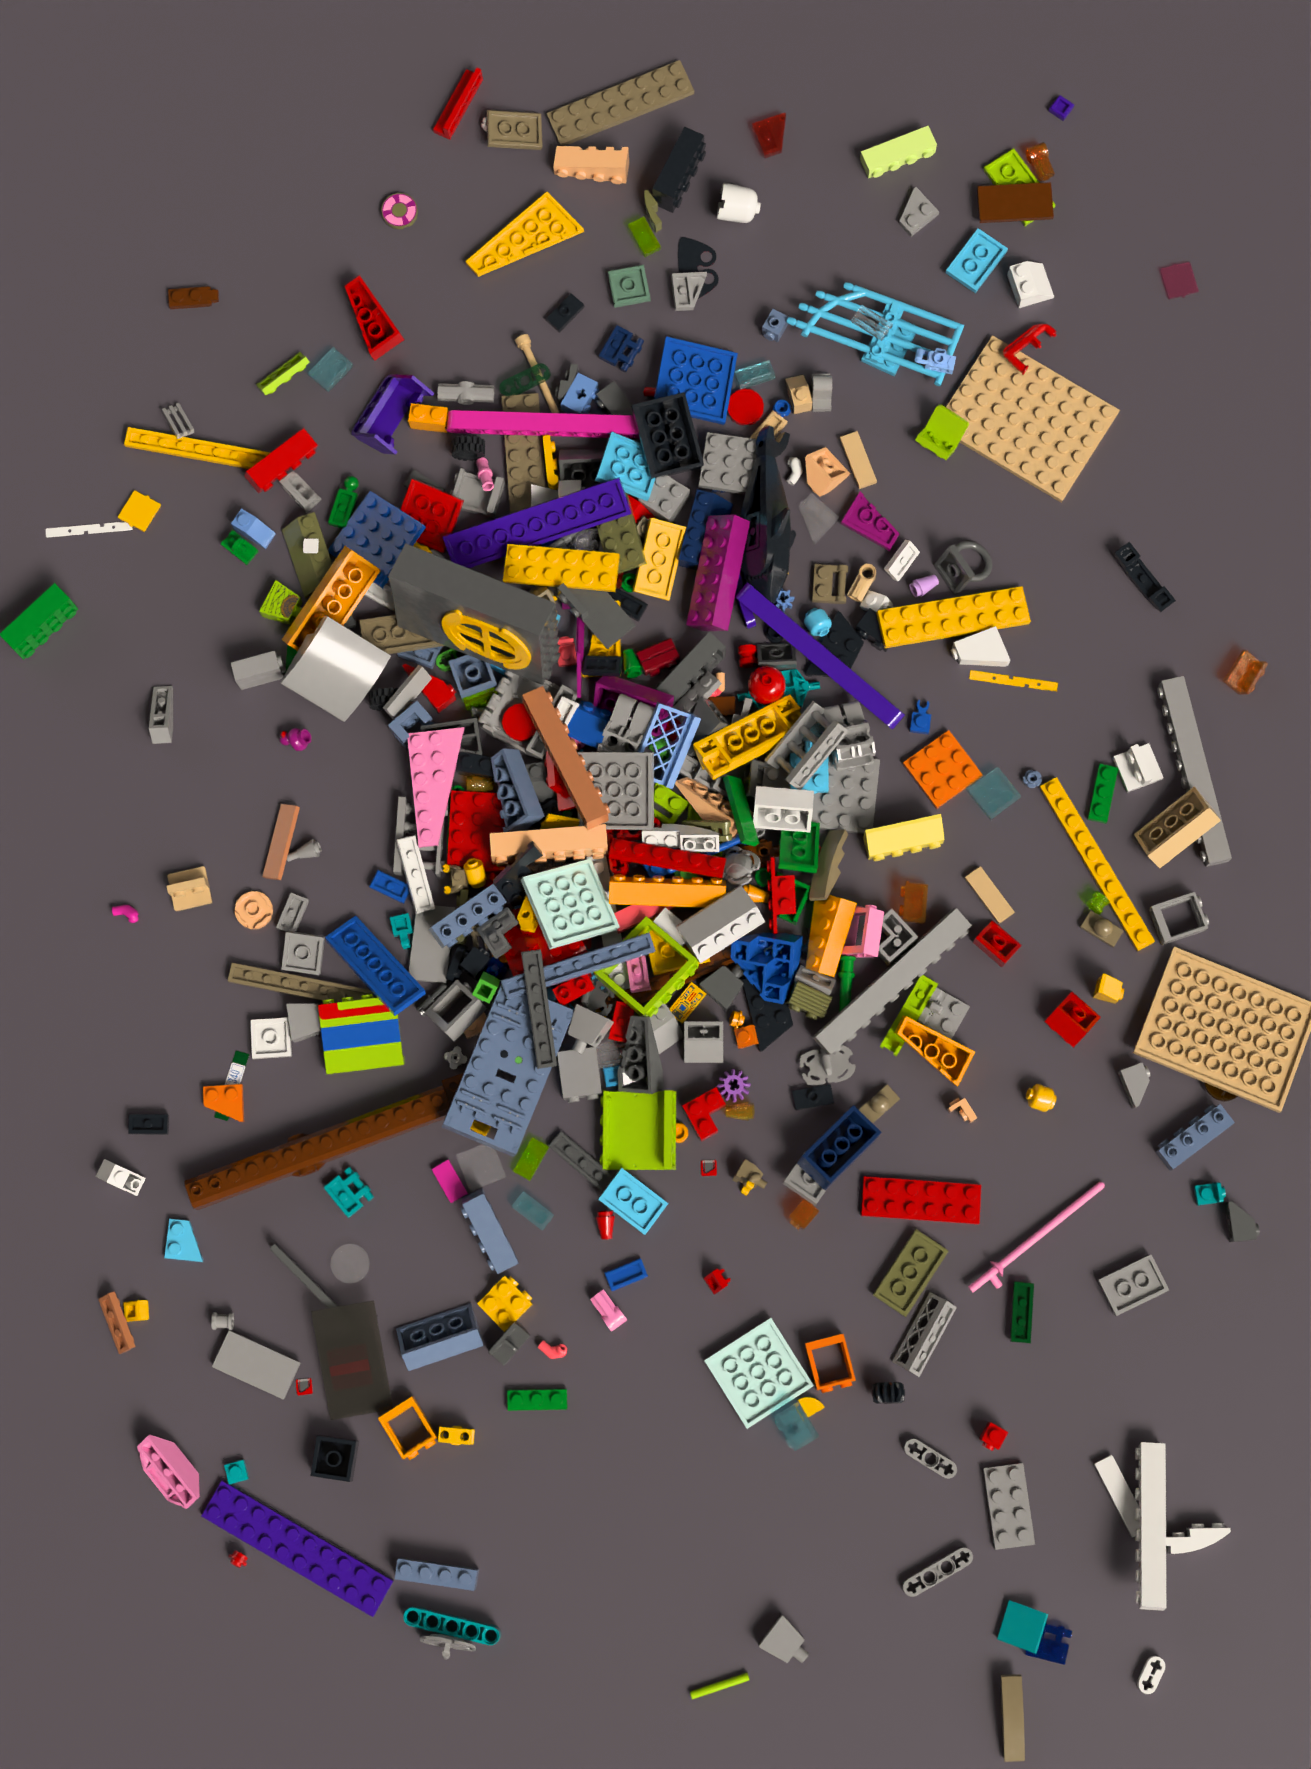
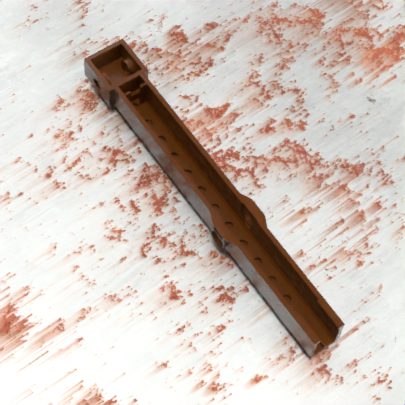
(308, 1153)

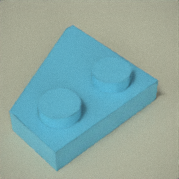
(181, 1242)

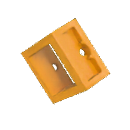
(393, 1413)

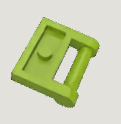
(670, 802)

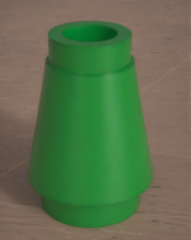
(632, 666)

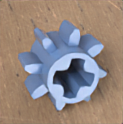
(786, 595)

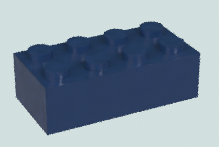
(839, 1148)

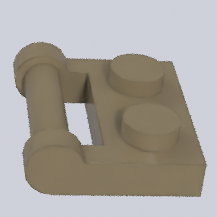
(823, 584)

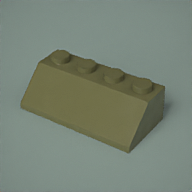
(308, 566)

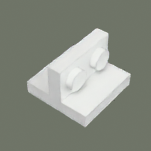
(1138, 767)

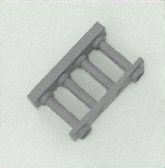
(818, 752)
(404, 827)

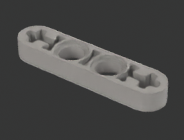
(936, 1569)

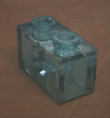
(796, 1416)

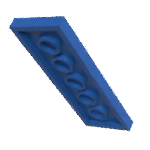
(375, 965)

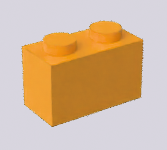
(428, 417)

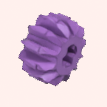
(740, 1084)

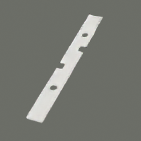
(94, 528)

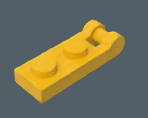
(551, 464)

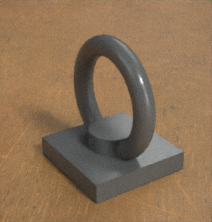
(955, 568)

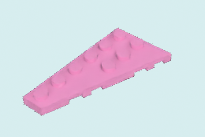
(433, 768)

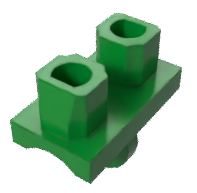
(239, 547)

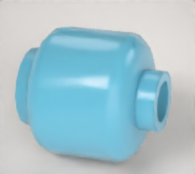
(817, 622)

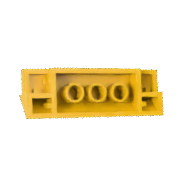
(747, 737)

